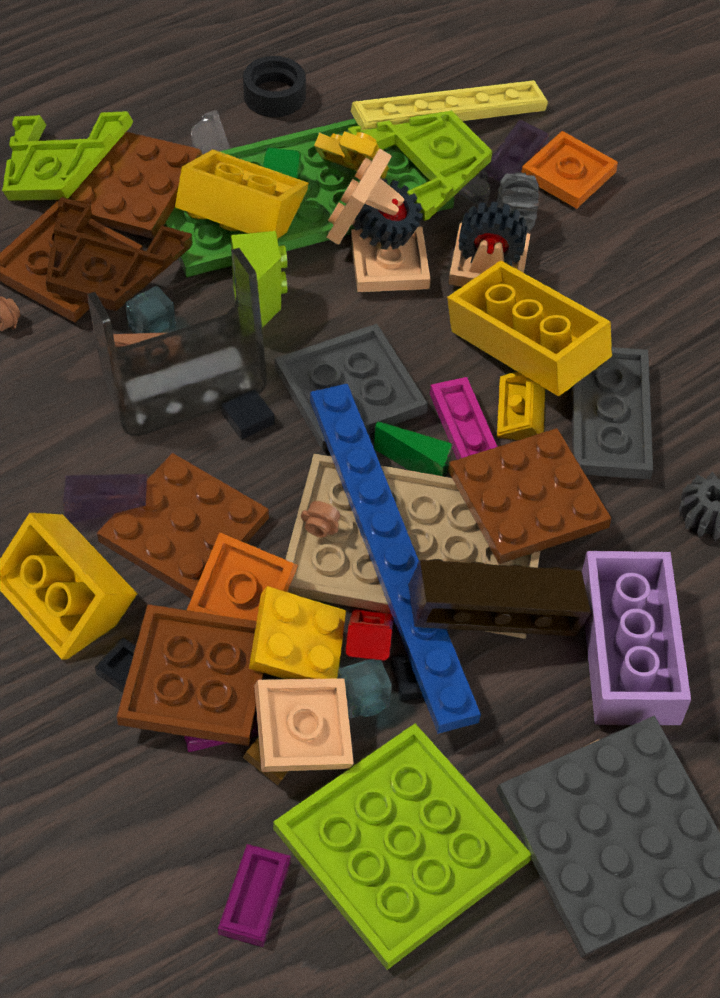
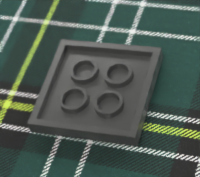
(368, 366)

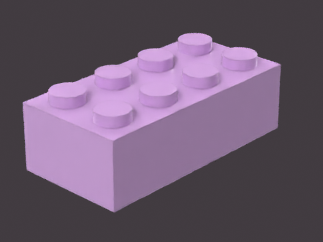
(634, 638)

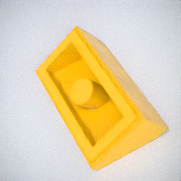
(520, 407)

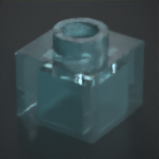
(151, 312)
(366, 688)

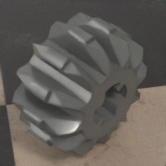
(520, 193)
(702, 505)

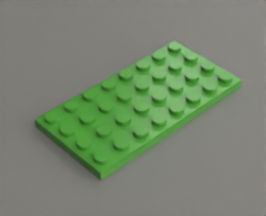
(310, 225)

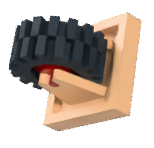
(376, 208)
(487, 238)

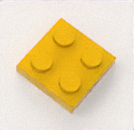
(297, 637)

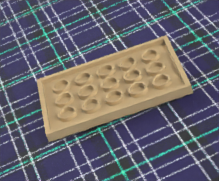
(339, 565)

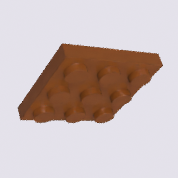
(136, 184)
(27, 259)
(528, 495)
(181, 523)
(192, 676)

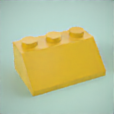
(239, 194)
(62, 584)

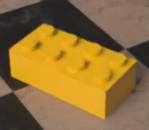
(530, 327)

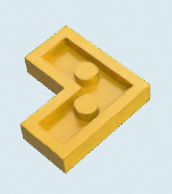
(348, 149)

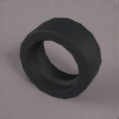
(278, 102)

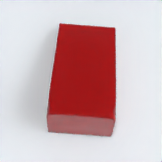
(369, 635)

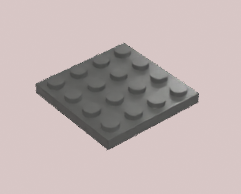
(616, 834)

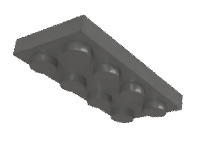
(614, 417)

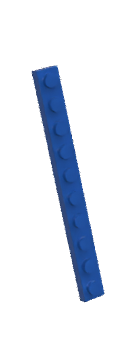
(392, 557)

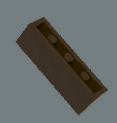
(498, 598)

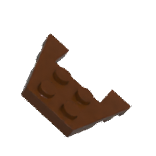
(112, 270)

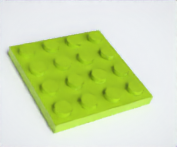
(401, 844)

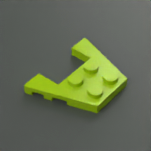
(440, 149)
(57, 166)

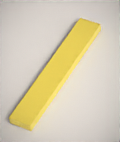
(465, 103)

